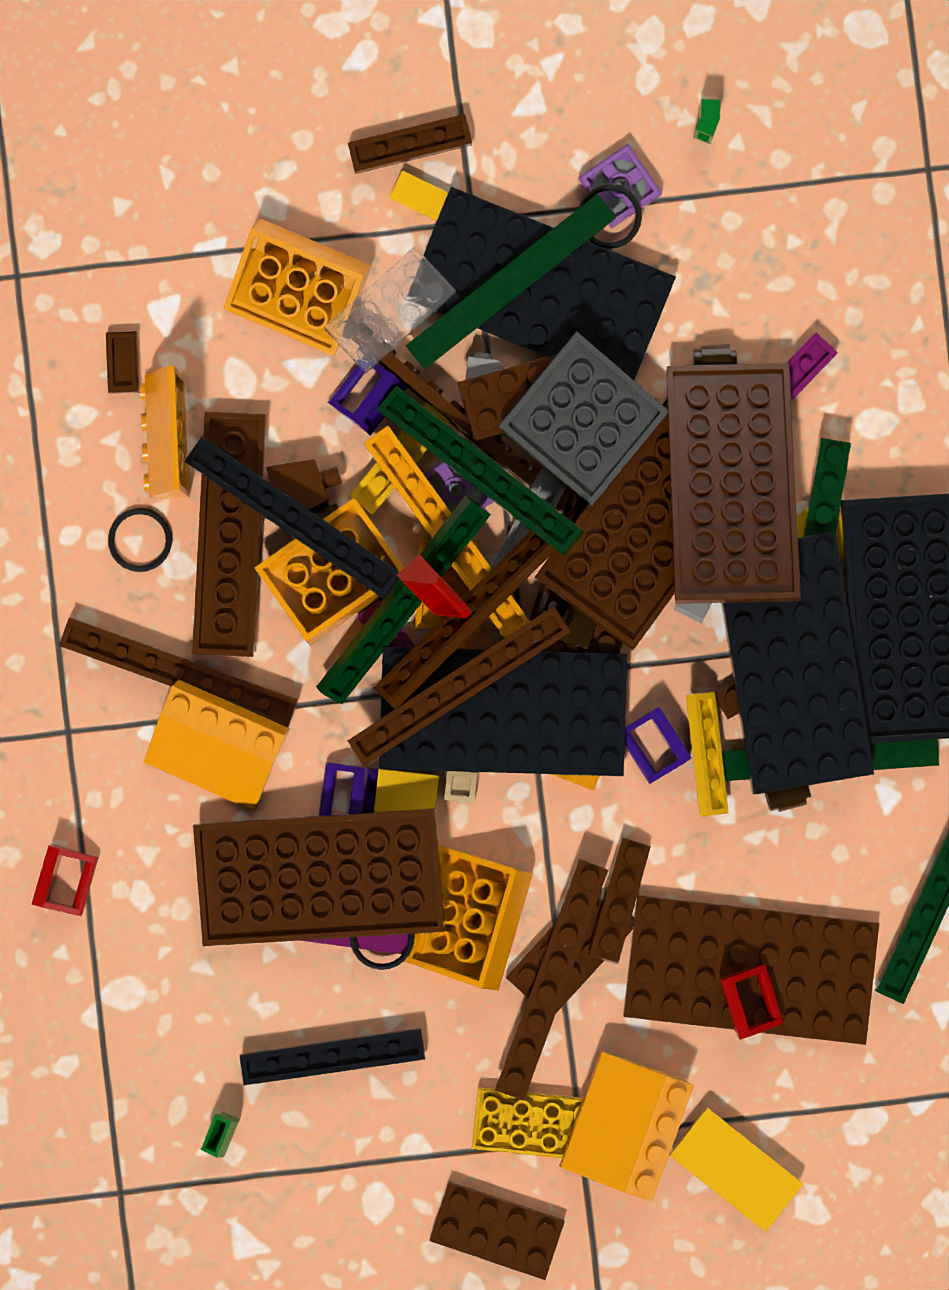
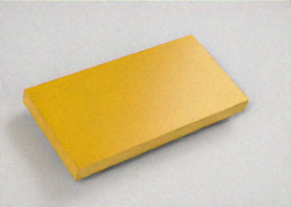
(405, 791)
(526, 1127)
(736, 1169)

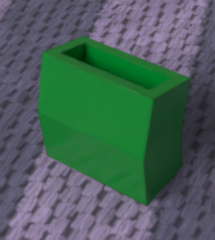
(707, 119)
(221, 1149)

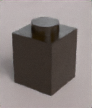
(581, 631)

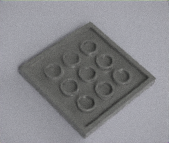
(583, 418)

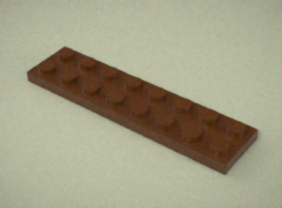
(228, 544)

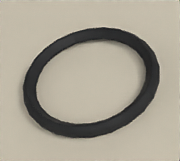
(610, 187)
(162, 557)
(384, 966)

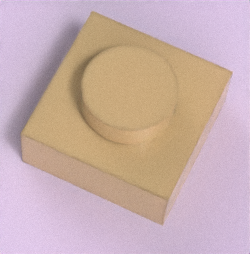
(460, 786)

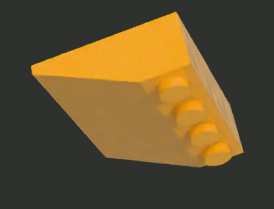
(294, 284)
(165, 434)
(314, 590)
(215, 744)
(481, 920)
(626, 1125)

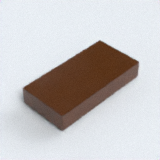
(122, 362)

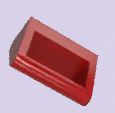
(433, 589)
(48, 875)
(734, 1004)

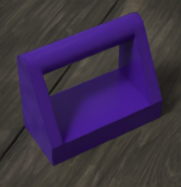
(366, 415)
(669, 736)
(363, 788)

